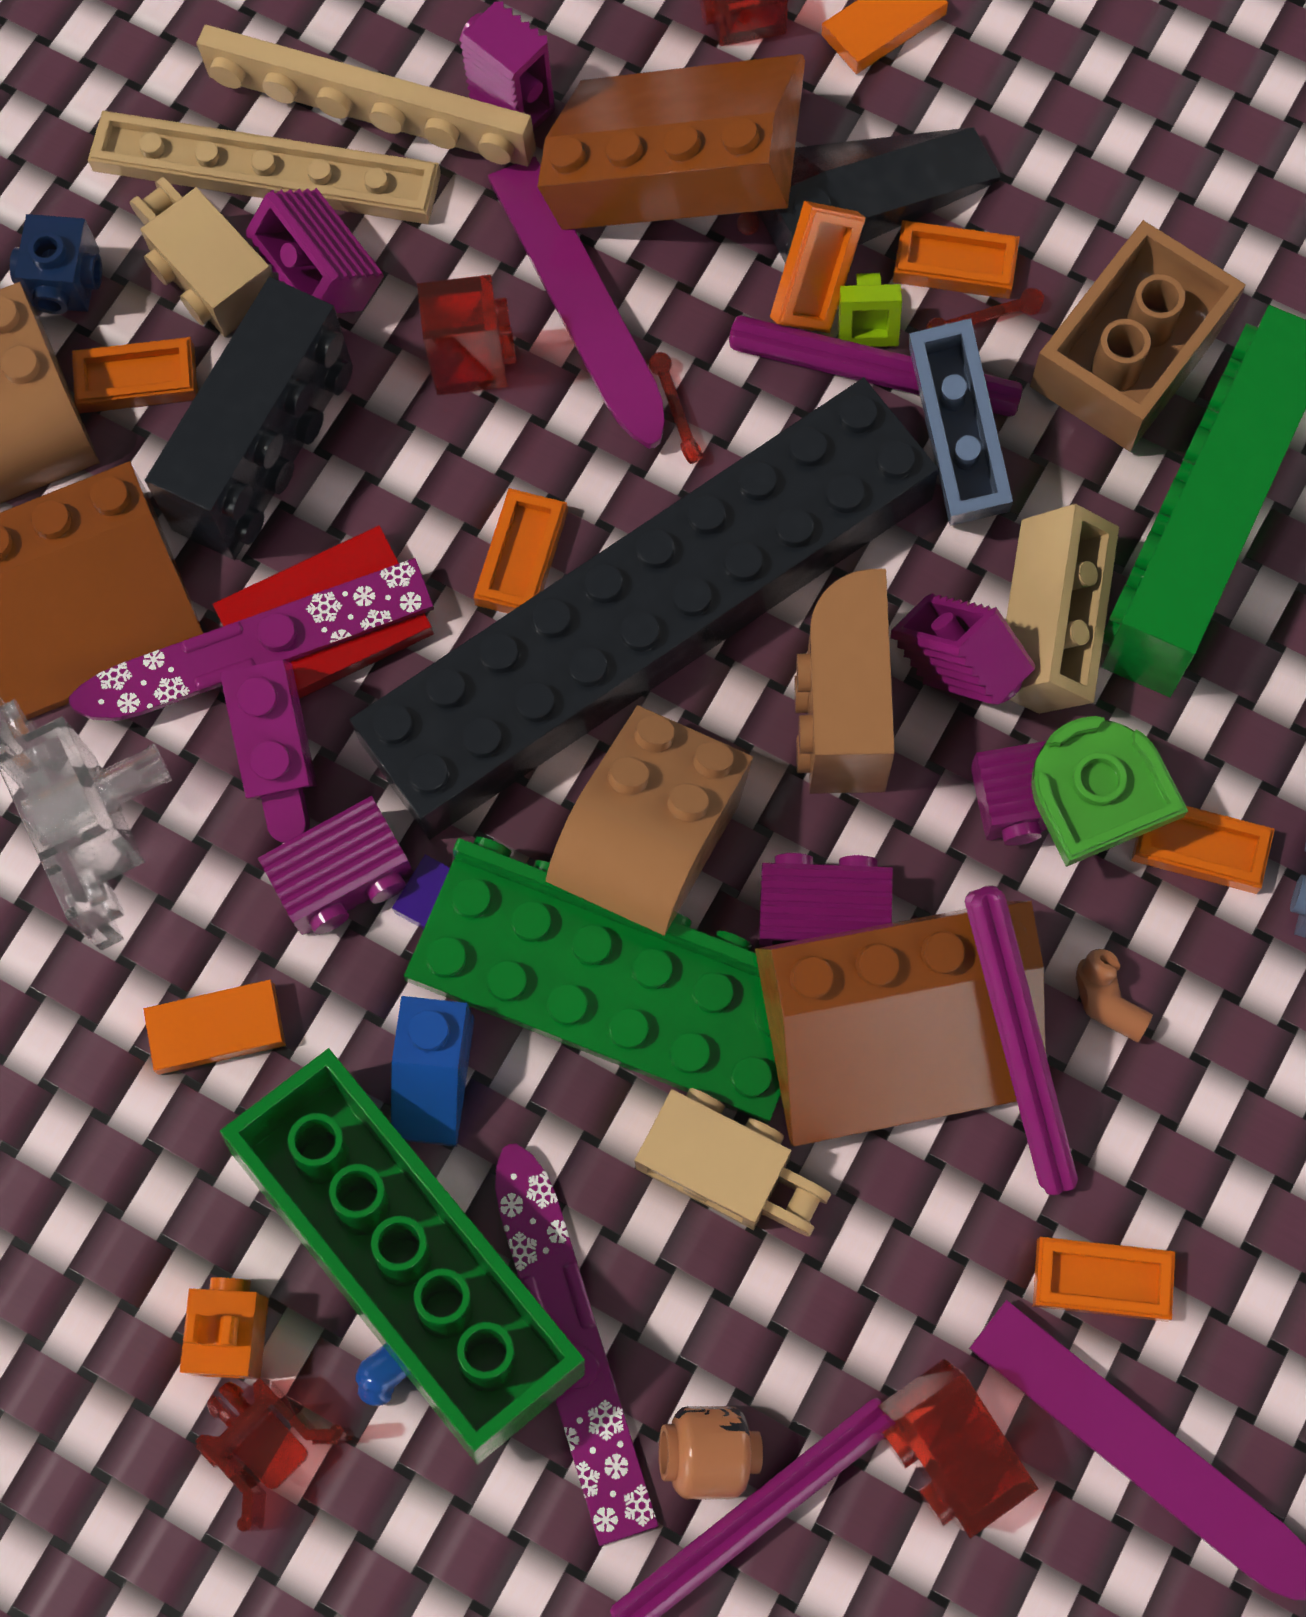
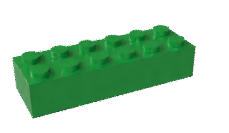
(1210, 506)
(404, 1255)

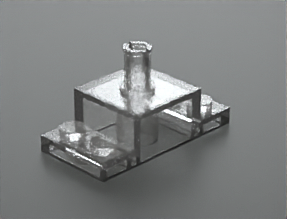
(76, 814)

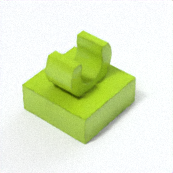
(870, 312)

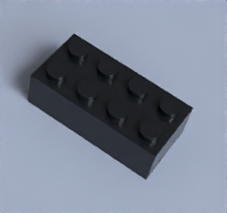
(251, 419)

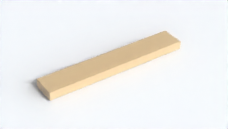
(259, 163)

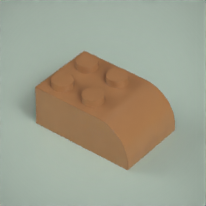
(1136, 335)
(38, 416)
(847, 689)
(649, 819)

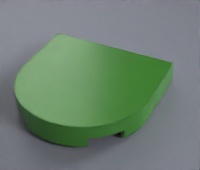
(1101, 787)

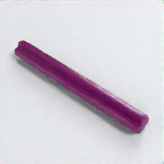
(850, 359)
(1021, 1039)
(755, 1515)

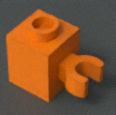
(224, 1330)

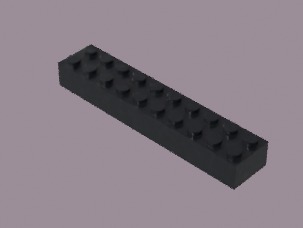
(645, 607)

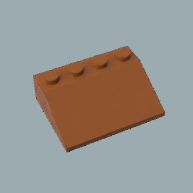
(674, 144)
(84, 588)
(889, 1024)

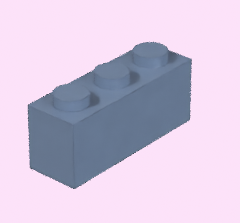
(960, 422)

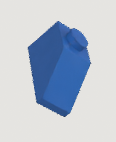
(430, 1069)

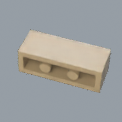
(1061, 604)

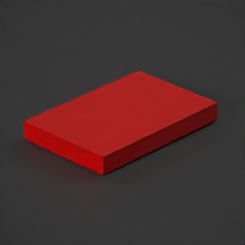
(330, 568)

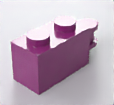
(271, 743)

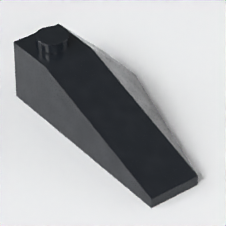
(884, 179)

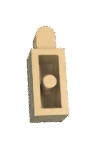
(201, 254)
(726, 1163)

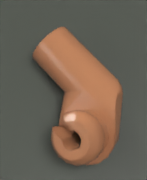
(1102, 996)

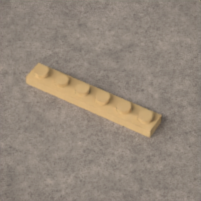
(368, 96)

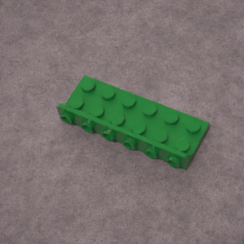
(579, 974)

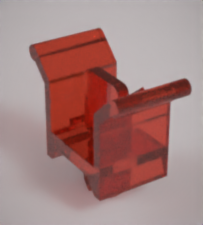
(260, 1443)

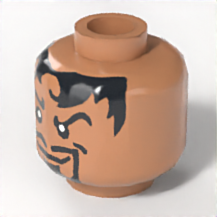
(709, 1452)

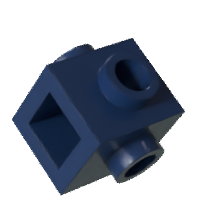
(57, 263)

